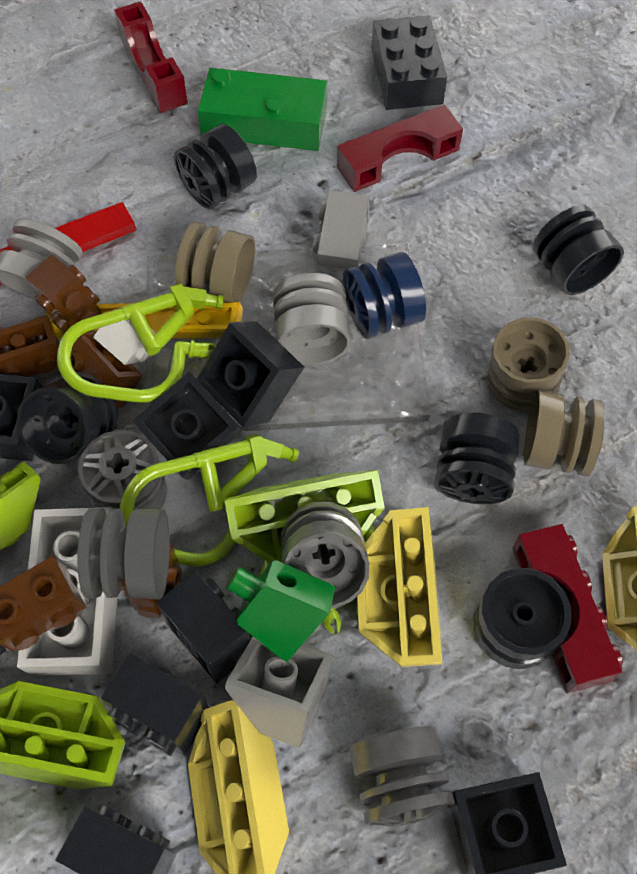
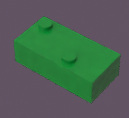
(265, 107)

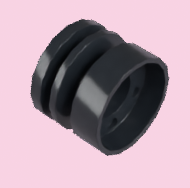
(215, 166)
(577, 249)
(62, 422)
(477, 458)

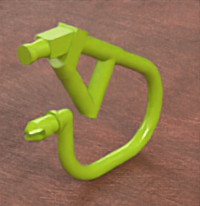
(184, 301)
(256, 450)

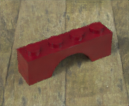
(159, 74)
(429, 134)
(587, 655)

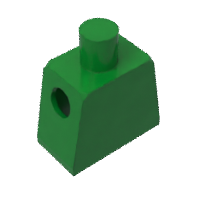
(281, 606)

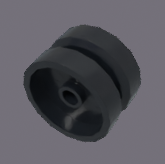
(543, 613)

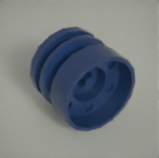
(384, 295)

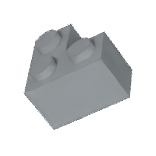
(342, 229)

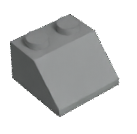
(280, 694)

